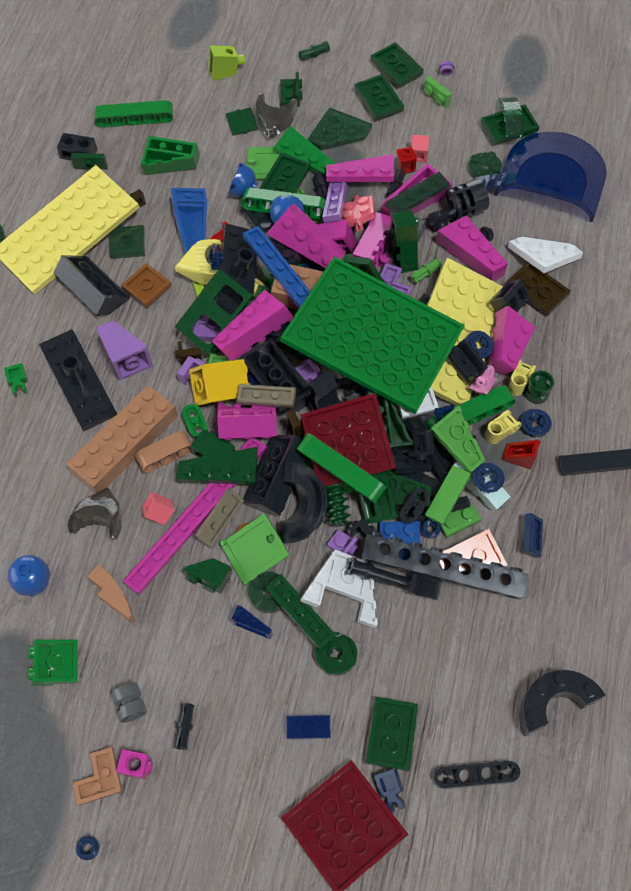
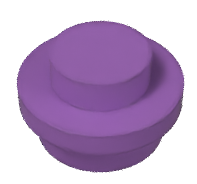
(446, 68)

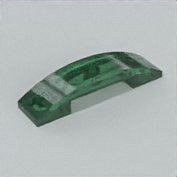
(512, 117)

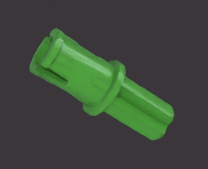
(426, 270)

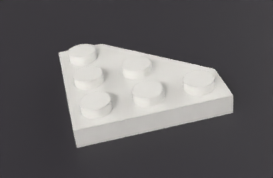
(544, 253)

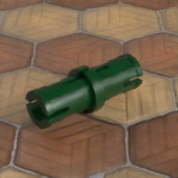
(314, 50)

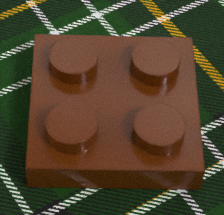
(146, 285)

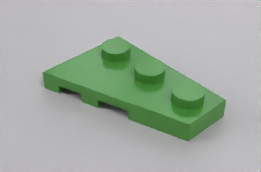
(456, 437)

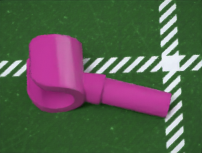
(383, 258)

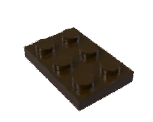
(543, 289)

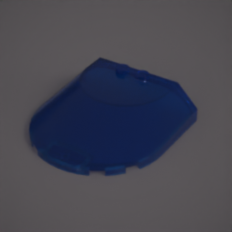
(557, 168)

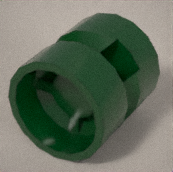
(539, 387)

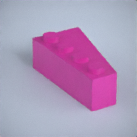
(252, 326)

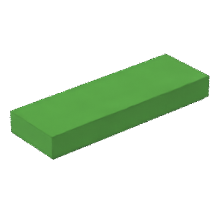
(448, 495)

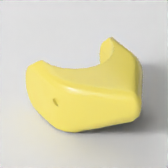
(194, 263)

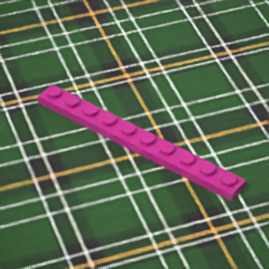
(181, 531)

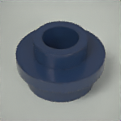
(429, 523)
(80, 848)

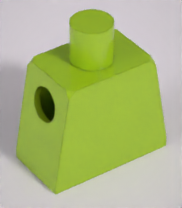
(224, 62)

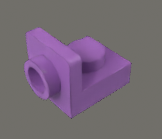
(183, 373)
(343, 543)

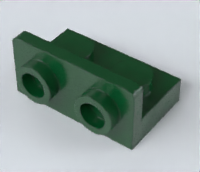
(290, 90)

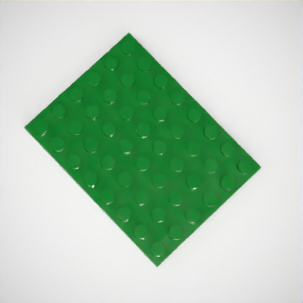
(373, 334)

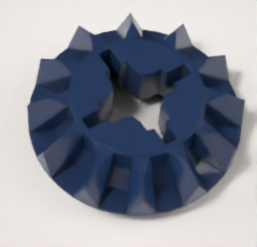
(485, 342)
(532, 416)
(484, 470)

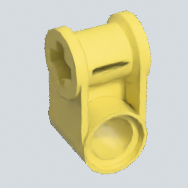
(521, 376)
(503, 425)

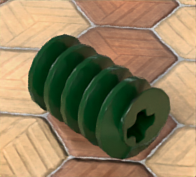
(337, 506)

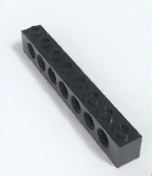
(516, 578)

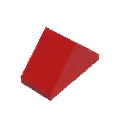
(521, 453)

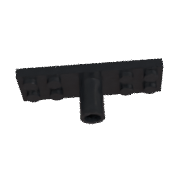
(239, 263)
(78, 380)

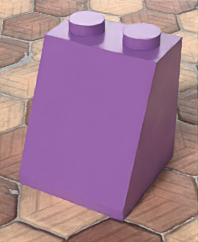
(124, 350)

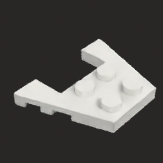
(334, 578)

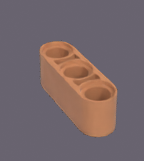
(163, 452)

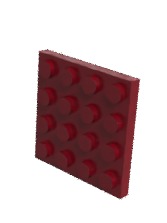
(353, 431)
(344, 827)

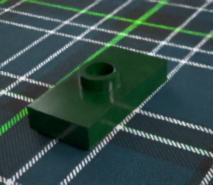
(89, 160)

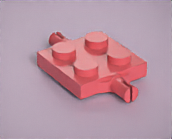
(359, 211)

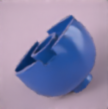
(242, 179)
(281, 204)
(28, 575)

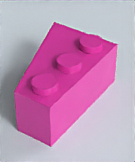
(342, 234)
(510, 340)
(246, 422)

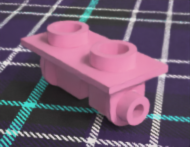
(485, 381)

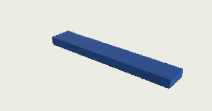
(277, 265)

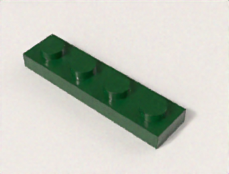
(300, 612)

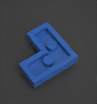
(404, 531)

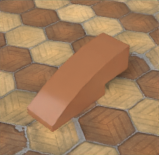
(111, 593)

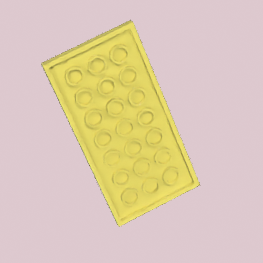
(66, 227)
(466, 299)

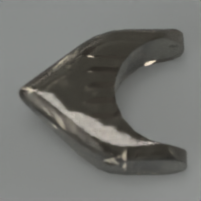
(274, 119)
(97, 509)

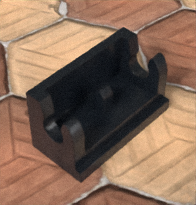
(466, 361)

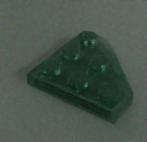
(338, 129)

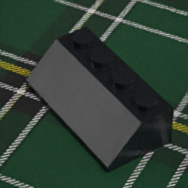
(90, 284)
(274, 369)
(270, 489)

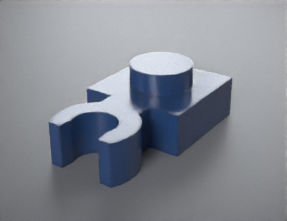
(390, 785)

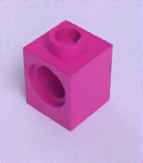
(126, 760)

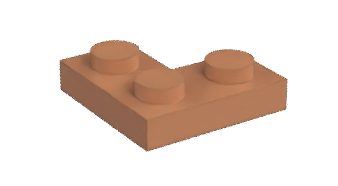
(103, 783)

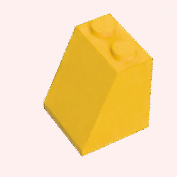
(217, 381)

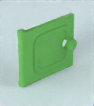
(264, 159)
(251, 551)

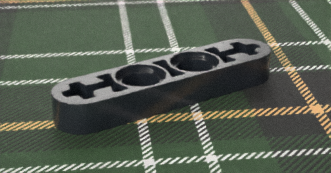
(476, 772)

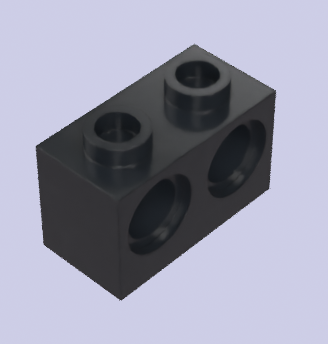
(75, 144)
(512, 294)

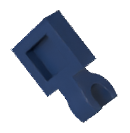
(490, 181)

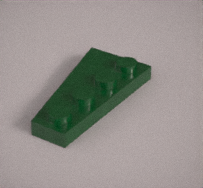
(221, 468)

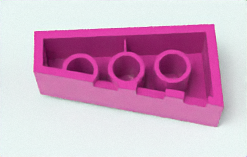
(421, 175)
(305, 237)
(374, 239)
(473, 248)

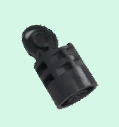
(460, 202)

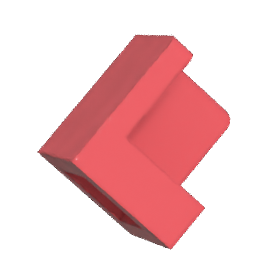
(420, 147)
(158, 508)

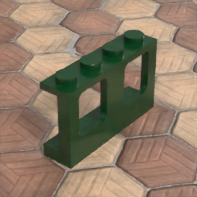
(206, 305)

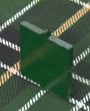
(241, 121)

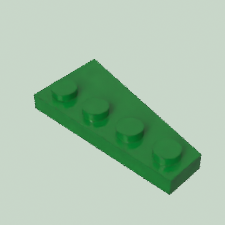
(298, 146)

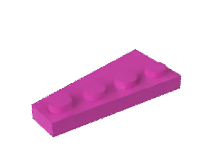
(364, 170)

